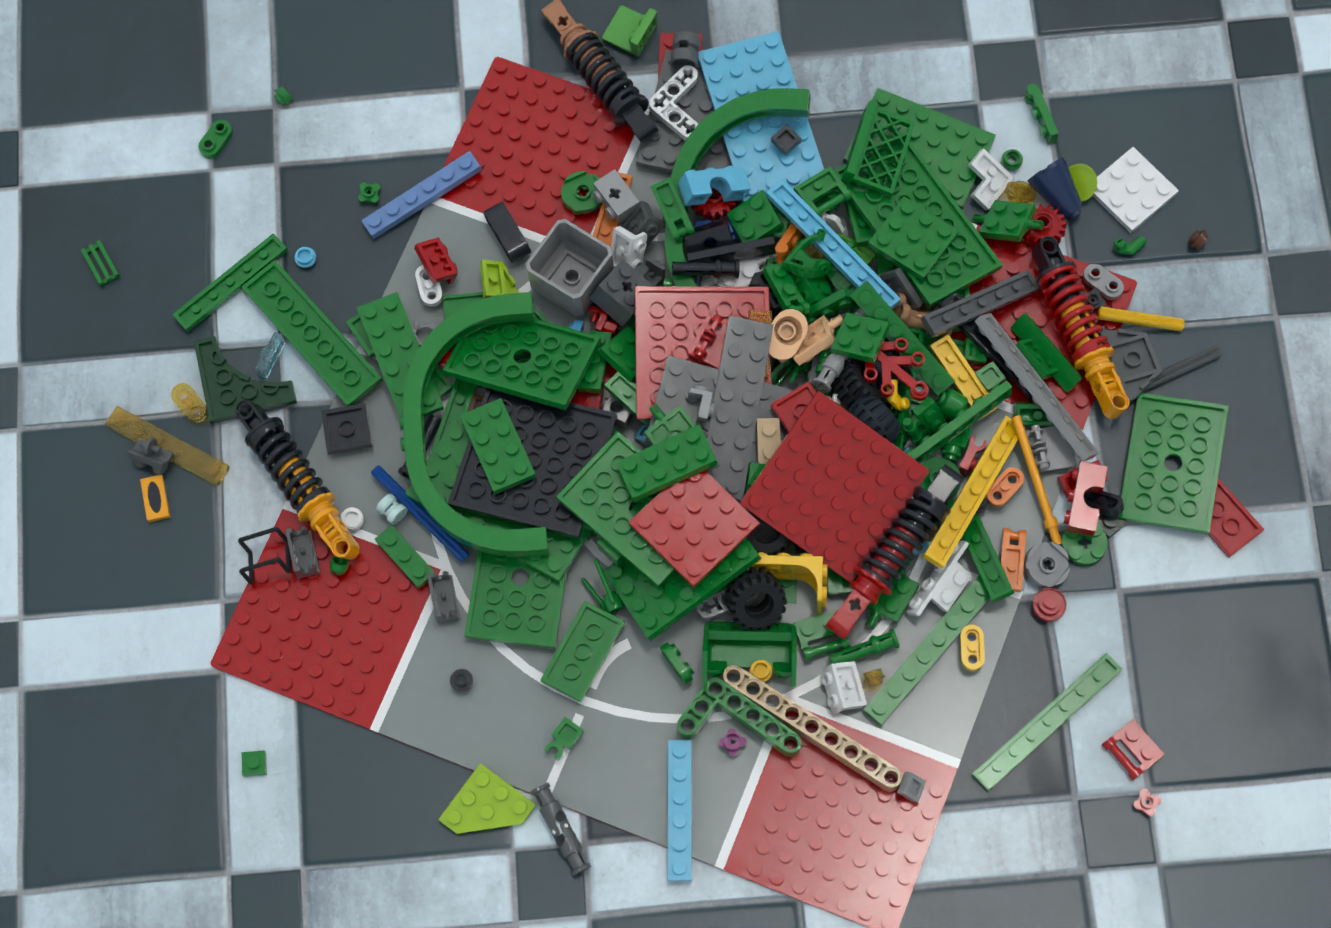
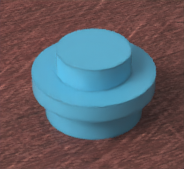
(305, 257)

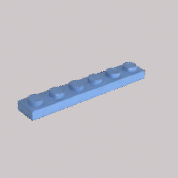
(421, 195)

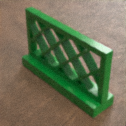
(863, 139)

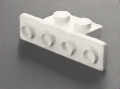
(942, 585)

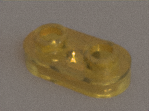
(190, 403)

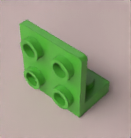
(631, 29)

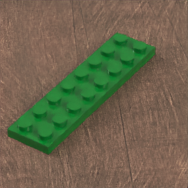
(312, 334)

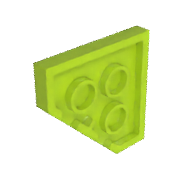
(486, 804)

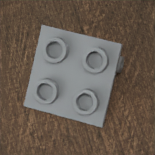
(1050, 449)

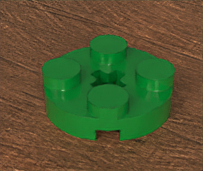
(570, 191)
(1092, 553)

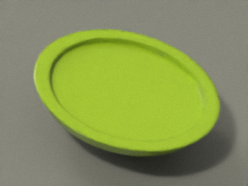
(1084, 180)

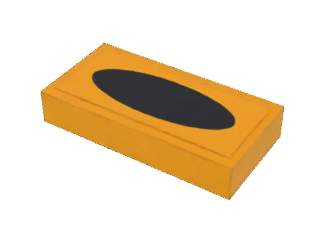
(155, 498)

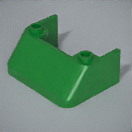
(733, 645)

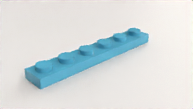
(679, 810)

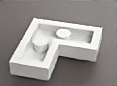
(994, 179)

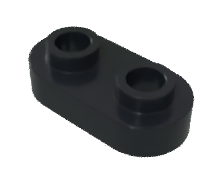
(1109, 504)

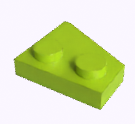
(496, 279)

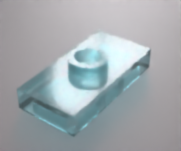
(269, 356)

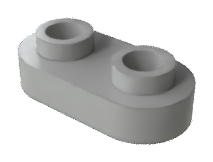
(1103, 281)

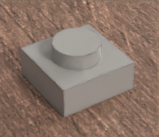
(911, 786)

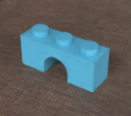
(729, 181)

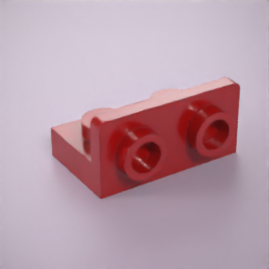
(436, 261)

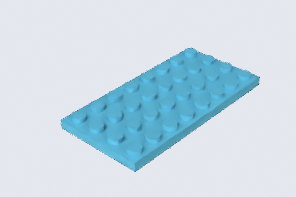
(752, 67)

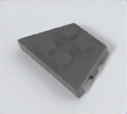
(1133, 359)

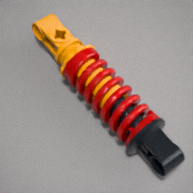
(1088, 348)

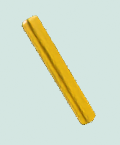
(1141, 319)

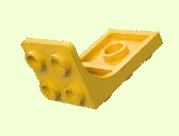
(802, 568)

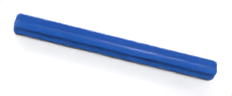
(420, 514)

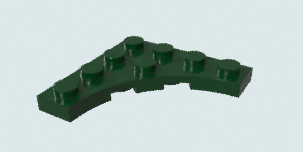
(227, 386)

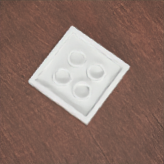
(1133, 190)

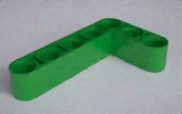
(739, 714)

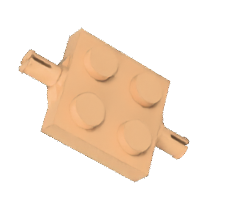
(818, 338)

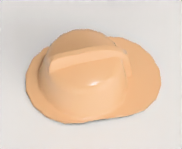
(787, 334)

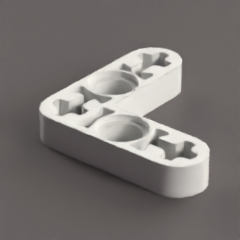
(669, 104)

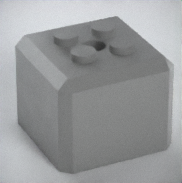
(564, 252)

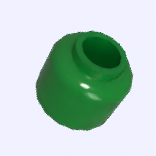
(951, 402)

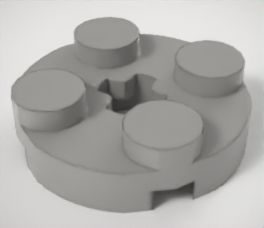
(1059, 564)

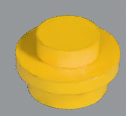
(761, 670)

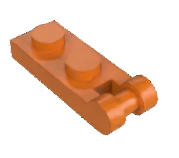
(787, 242)
(1013, 557)

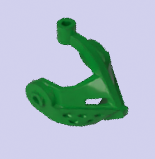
(811, 267)

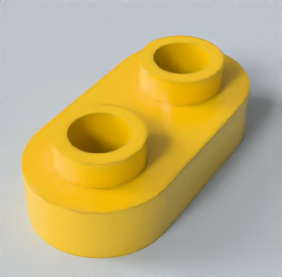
(972, 648)

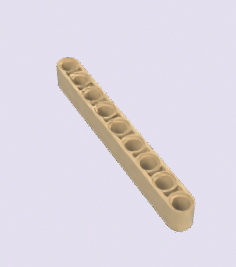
(818, 737)

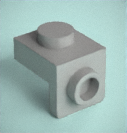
(706, 407)

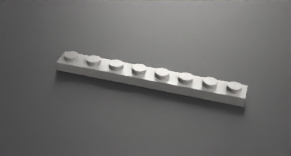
(1036, 386)

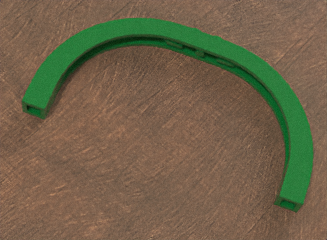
(723, 119)
(460, 324)

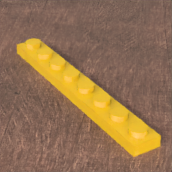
(972, 494)

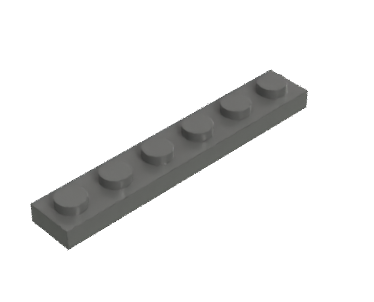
(980, 303)

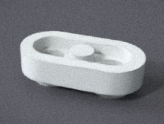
(427, 288)

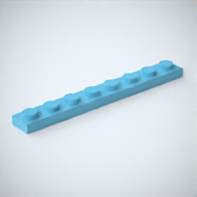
(833, 246)

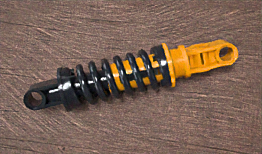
(295, 478)

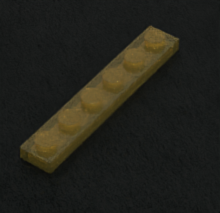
(184, 453)

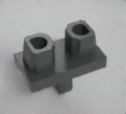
(150, 454)

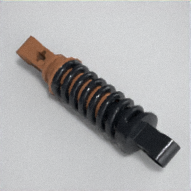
(601, 72)

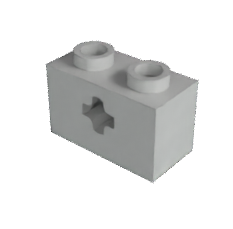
(611, 188)

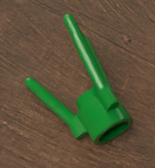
(797, 370)
(612, 602)

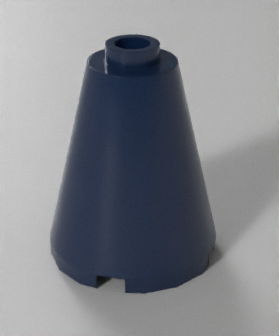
(1058, 188)

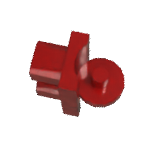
(604, 323)

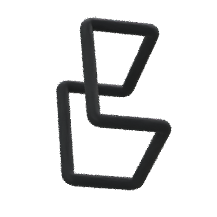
(287, 567)

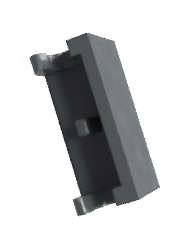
(302, 552)
(443, 597)

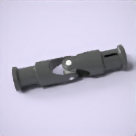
(567, 844)

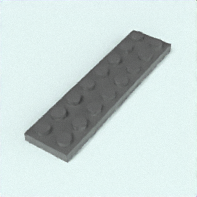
(738, 401)

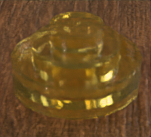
(1020, 192)

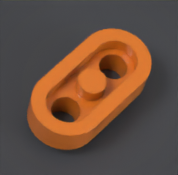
(1004, 488)

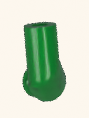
(1127, 248)

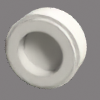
(352, 518)

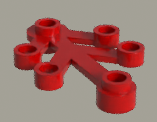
(891, 364)

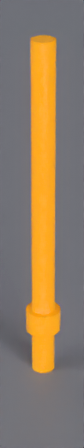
(1050, 522)

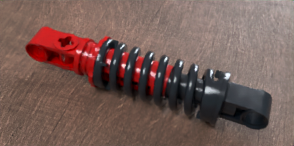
(877, 571)

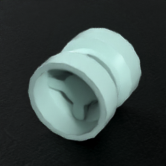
(391, 509)

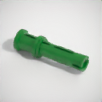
(875, 645)

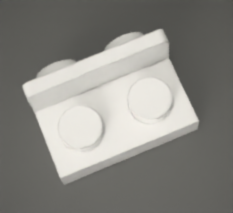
(628, 247)
(843, 687)

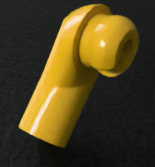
(896, 400)

